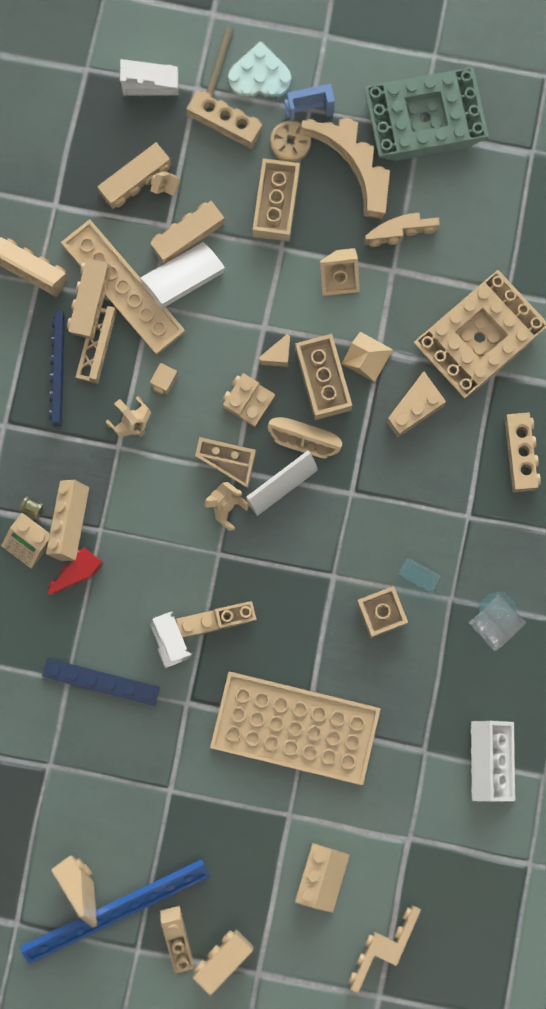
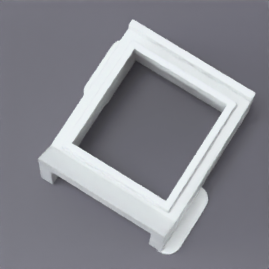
(169, 639)

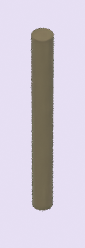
(219, 61)

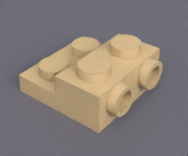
(247, 399)

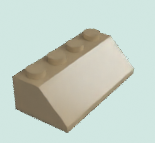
(31, 268)

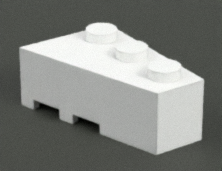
(148, 78)

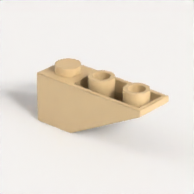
(176, 939)

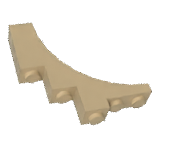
(359, 156)

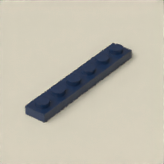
(56, 376)
(101, 682)

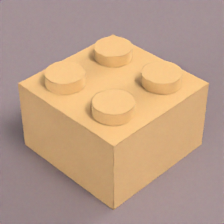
(382, 612)

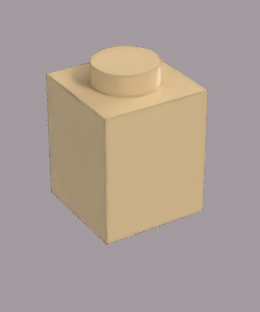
(163, 379)

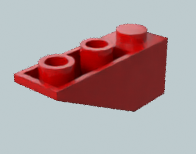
(76, 572)

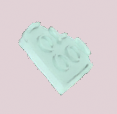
(259, 73)

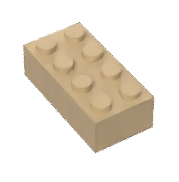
(276, 200)
(323, 377)

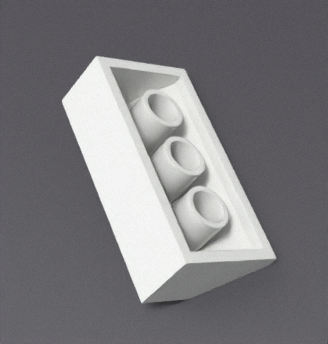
(492, 761)

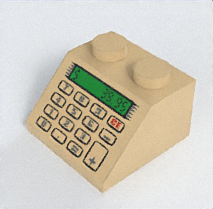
(26, 540)

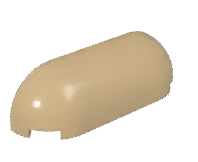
(304, 437)

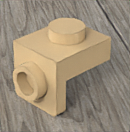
(165, 182)

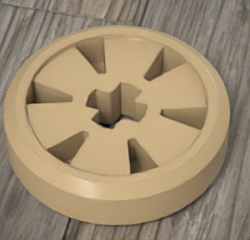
(285, 151)

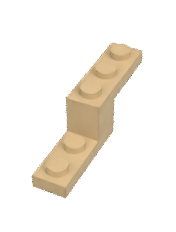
(384, 948)

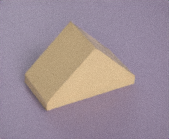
(277, 354)

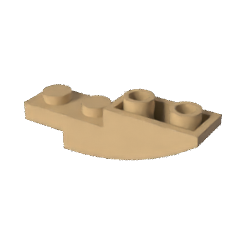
(393, 230)
(216, 619)

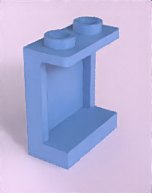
(310, 99)

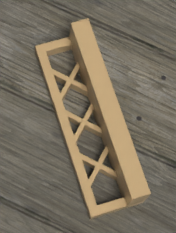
(101, 348)

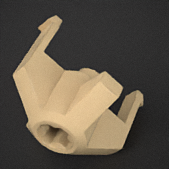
(132, 421)
(223, 501)

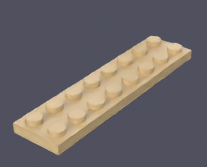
(125, 288)

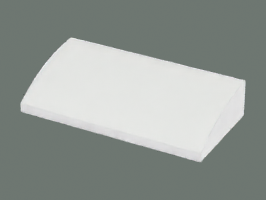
(182, 275)
(282, 483)

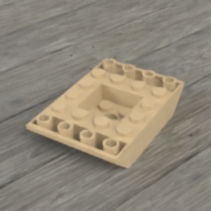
(490, 310)

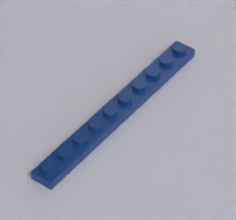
(115, 911)

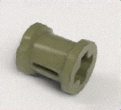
(31, 507)

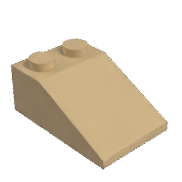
(78, 886)

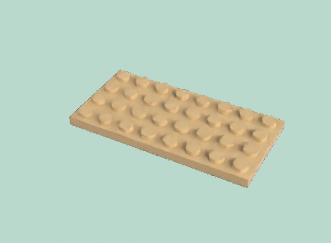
(295, 728)

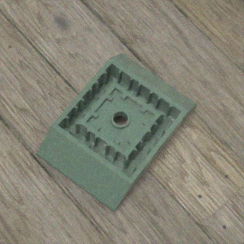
(446, 97)

